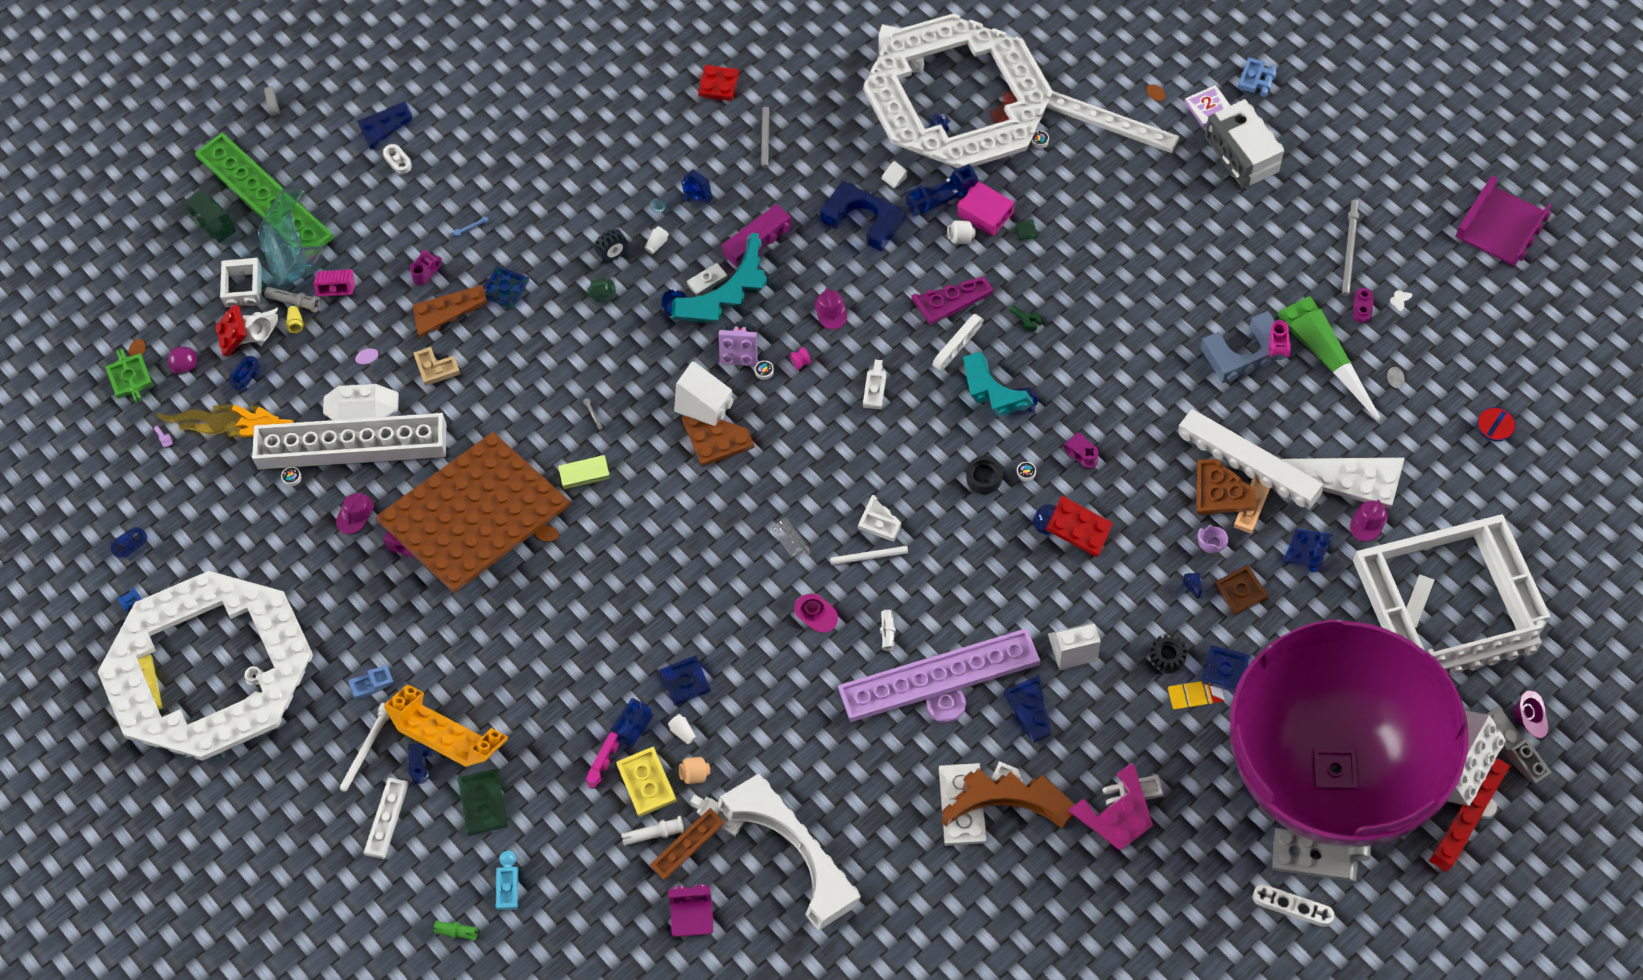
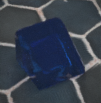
(1193, 583)

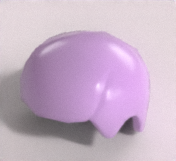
(1212, 539)

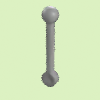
(586, 401)

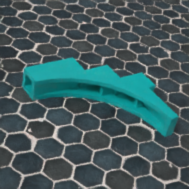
(706, 307)

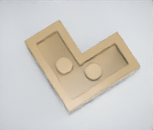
(432, 370)

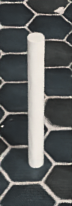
(869, 555)

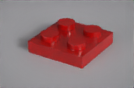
(718, 82)
(230, 330)

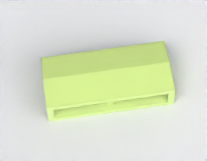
(584, 472)

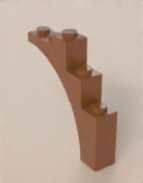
(1008, 790)

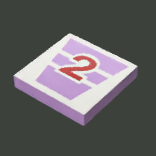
(1206, 103)

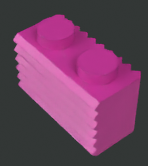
(334, 283)

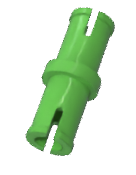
(455, 930)

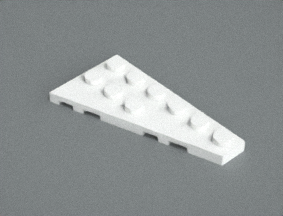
(1355, 477)

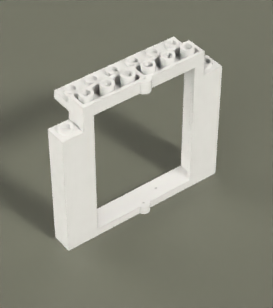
(1507, 571)

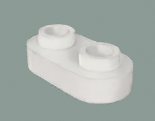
(398, 160)

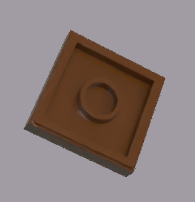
(1241, 590)

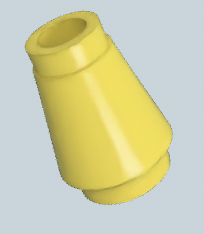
(294, 320)

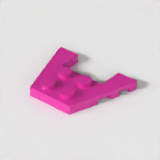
(1124, 818)

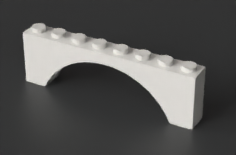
(759, 804)

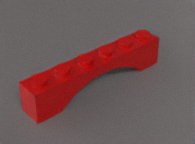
(1467, 818)

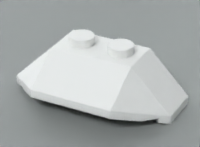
(360, 402)

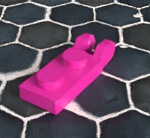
(602, 760)

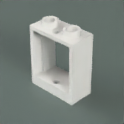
(237, 268)

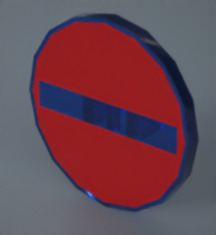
(1496, 424)

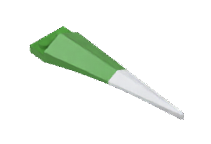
(1313, 330)

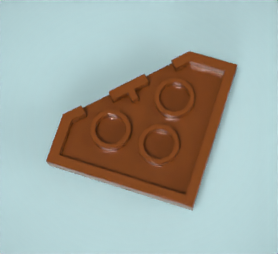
(718, 441)
(1221, 490)

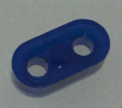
(242, 372)
(129, 544)

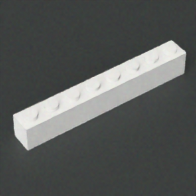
(1250, 459)

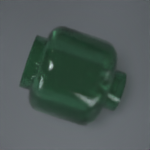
(601, 289)

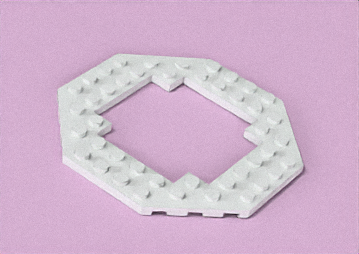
(976, 146)
(231, 726)

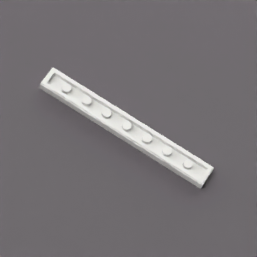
(1112, 122)

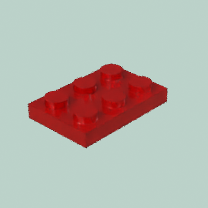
(1079, 526)

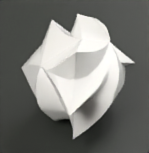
(259, 326)

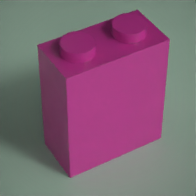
(985, 208)

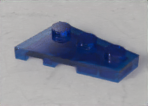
(380, 124)
(1029, 707)

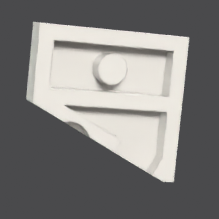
(879, 521)

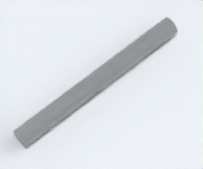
(765, 137)

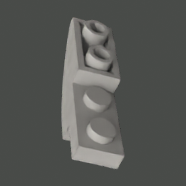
(1519, 750)

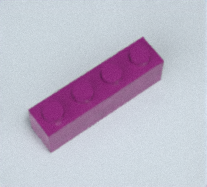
(768, 225)

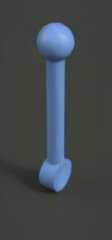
(457, 232)

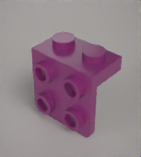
(691, 910)

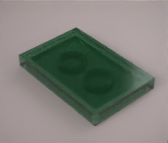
(482, 802)

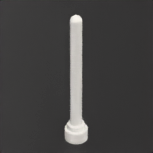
(383, 715)

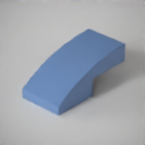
(374, 681)

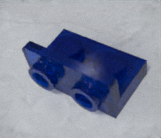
(696, 185)

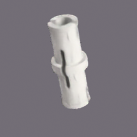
(887, 630)

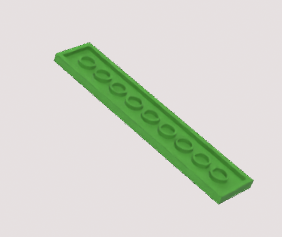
(257, 187)

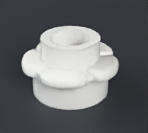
(249, 675)

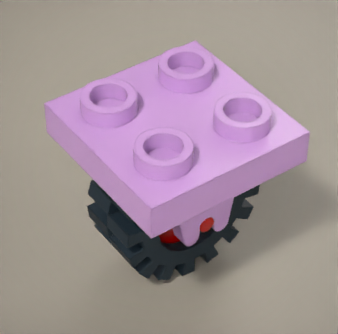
(738, 345)

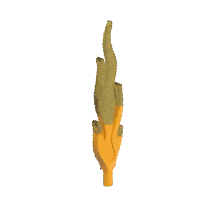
(222, 422)

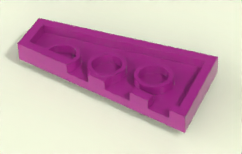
(947, 301)

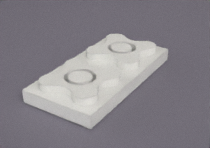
(970, 826)

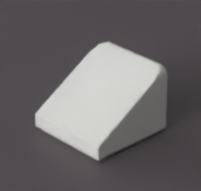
(894, 175)

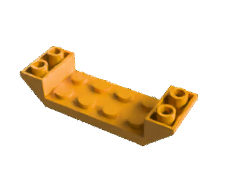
(438, 731)

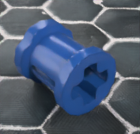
(129, 599)

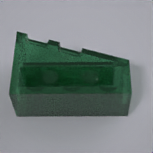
(210, 216)

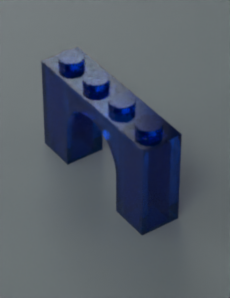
(848, 198)

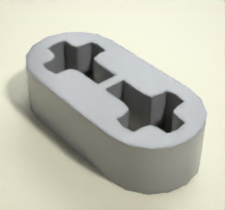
(271, 101)

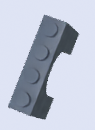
(1229, 364)

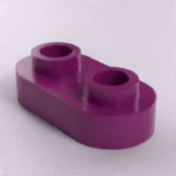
(1364, 304)

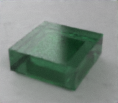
(1026, 229)

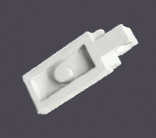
(875, 387)
(703, 805)

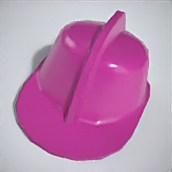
(816, 612)

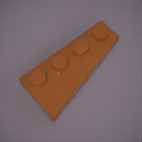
(438, 311)

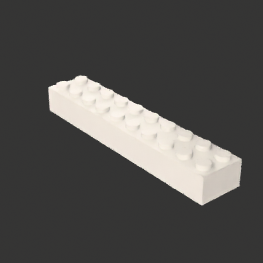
(349, 441)

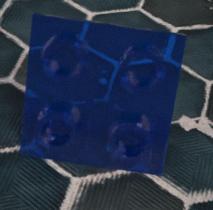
(1308, 548)

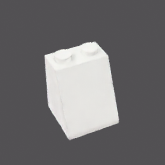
(702, 395)
(1075, 645)

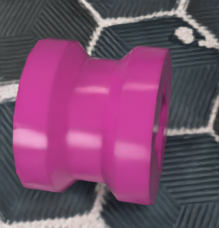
(800, 358)

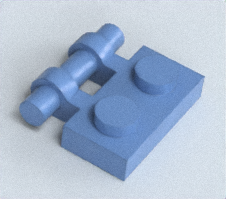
(1251, 77)

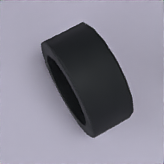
(984, 488)

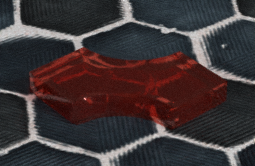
(999, 115)

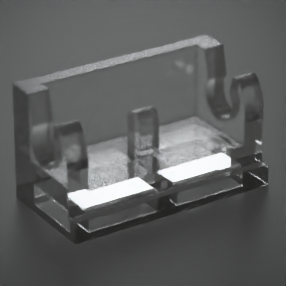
(790, 539)

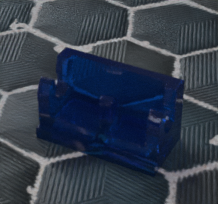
(632, 722)

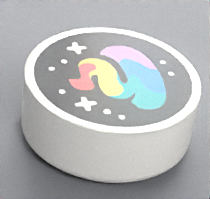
(1040, 139)
(764, 370)
(1026, 471)
(291, 476)

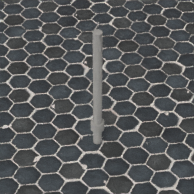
(1353, 218)

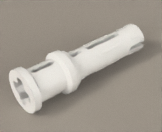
(662, 829)

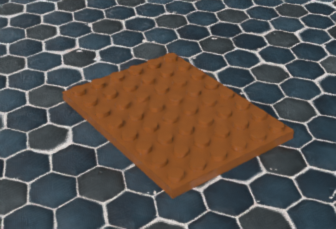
(473, 511)

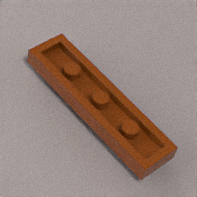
(687, 844)

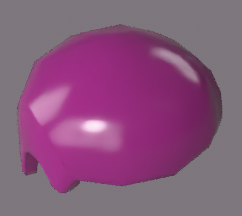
(182, 360)

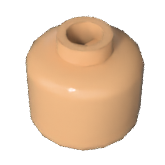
(694, 770)

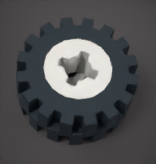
(611, 245)

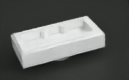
(707, 279)

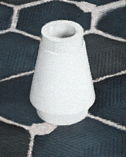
(656, 240)
(682, 729)

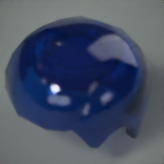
(668, 297)
(1042, 518)

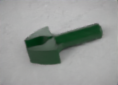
(1027, 318)

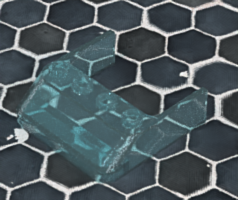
(281, 241)

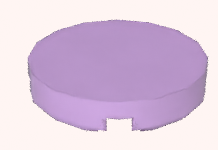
(947, 707)

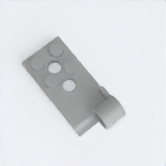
(1334, 862)

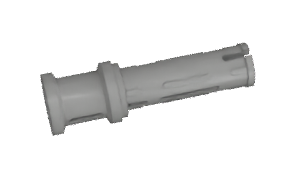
(299, 300)

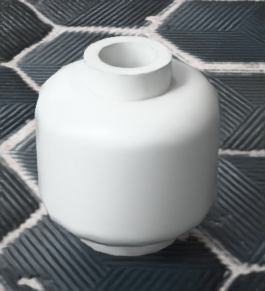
(961, 232)

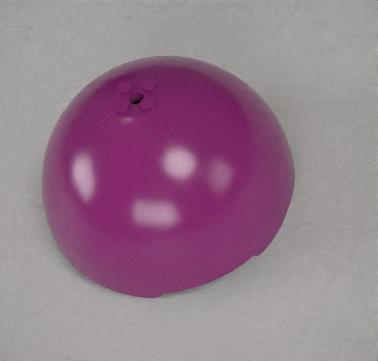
(1356, 703)

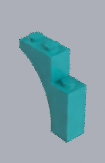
(984, 387)

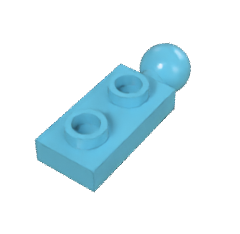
(507, 882)

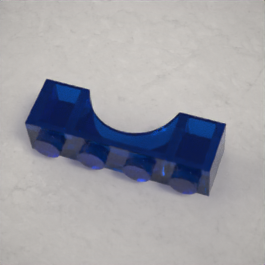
(923, 199)

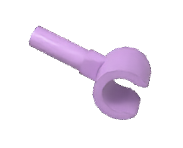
(164, 439)

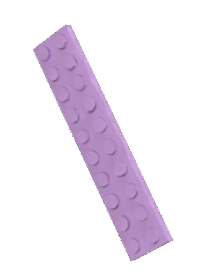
(938, 675)

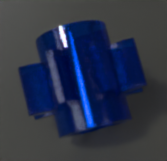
(938, 119)

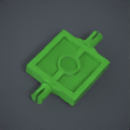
(129, 375)

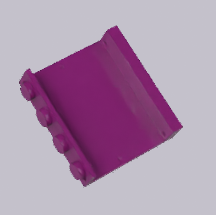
(1502, 224)

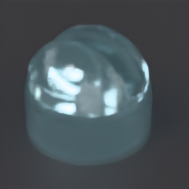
(660, 206)

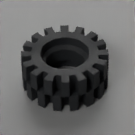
(1168, 642)

